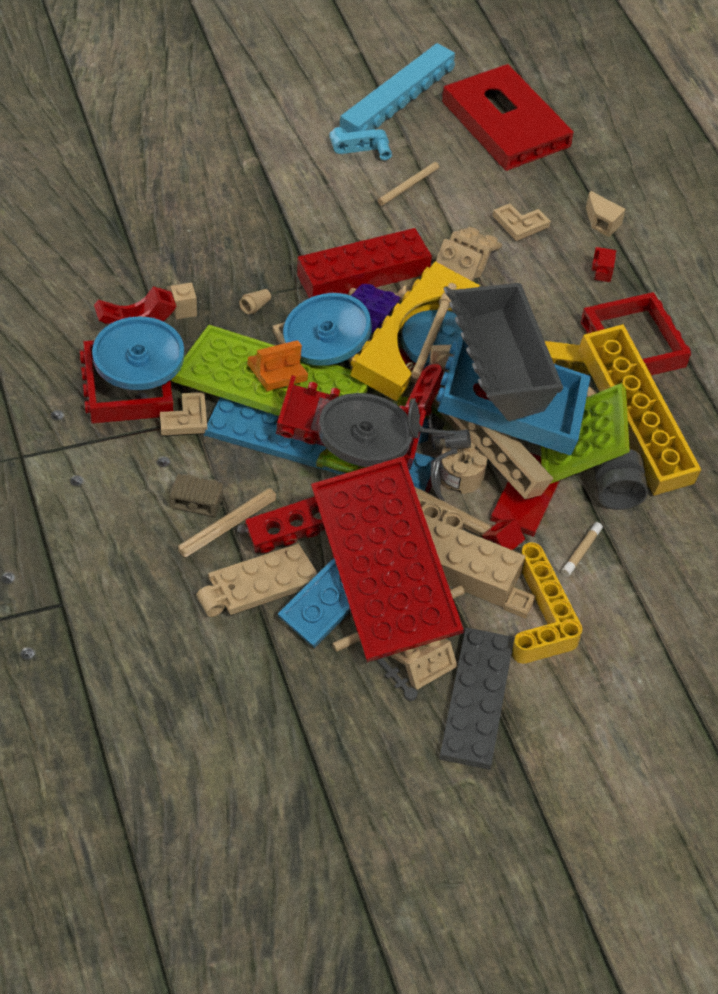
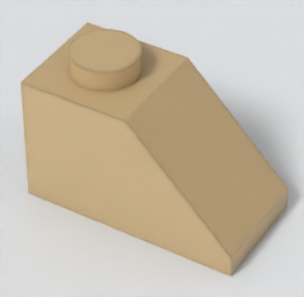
(185, 300)

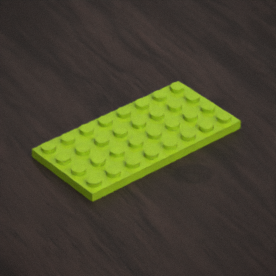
(220, 367)

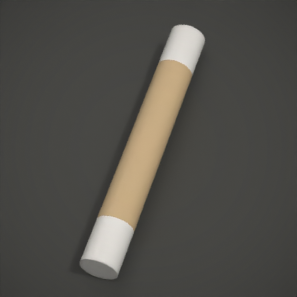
(582, 549)

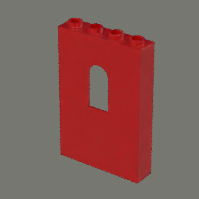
(516, 135)

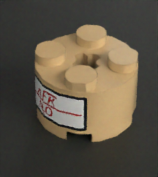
(463, 470)

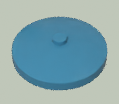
(418, 327)
(328, 328)
(138, 353)

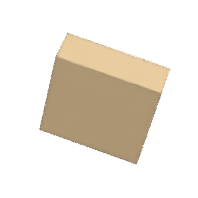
(519, 602)

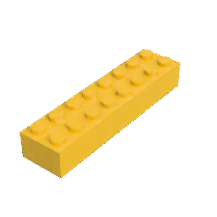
(651, 427)

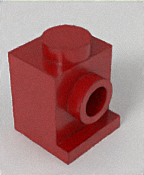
(603, 264)

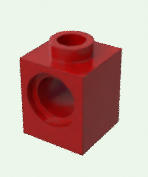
(505, 533)

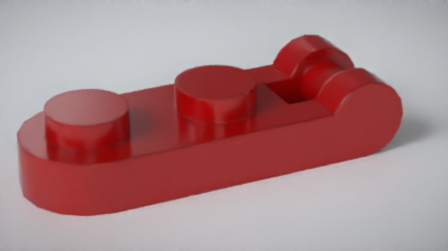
(426, 388)

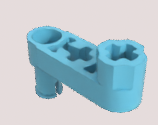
(350, 142)

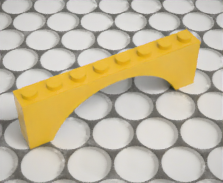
(380, 359)

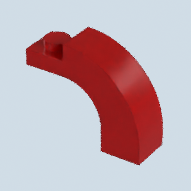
(156, 304)

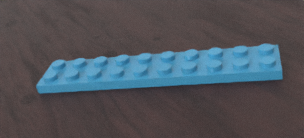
(257, 431)

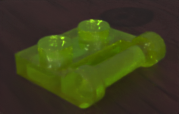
(329, 460)

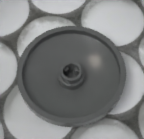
(364, 429)

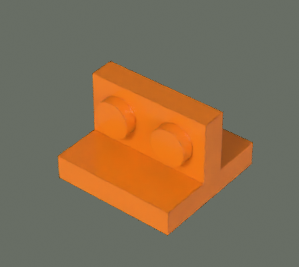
(276, 365)

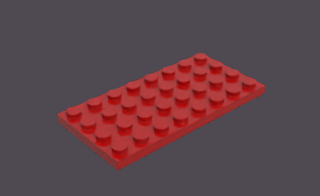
(386, 559)

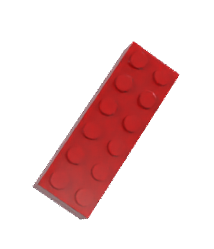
(369, 261)

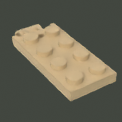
(257, 581)

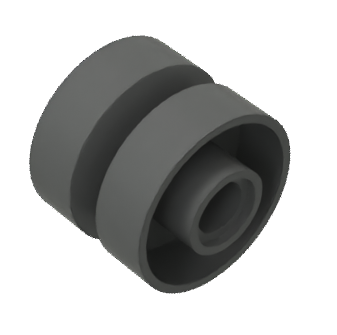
(621, 481)

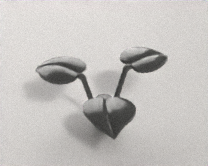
(453, 439)

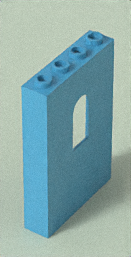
(554, 428)

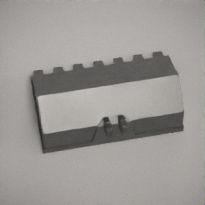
(506, 348)

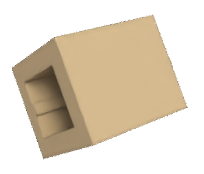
(604, 214)

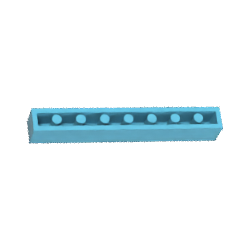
(399, 90)

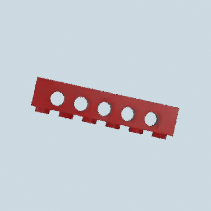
(282, 518)

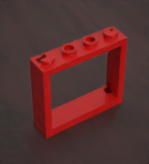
(649, 302)
(120, 410)

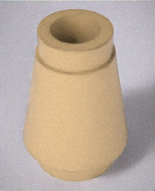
(252, 302)

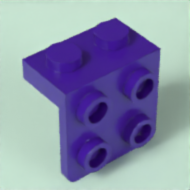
(378, 303)

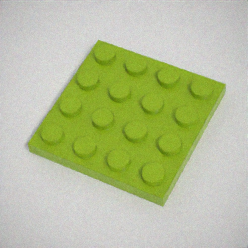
(601, 435)

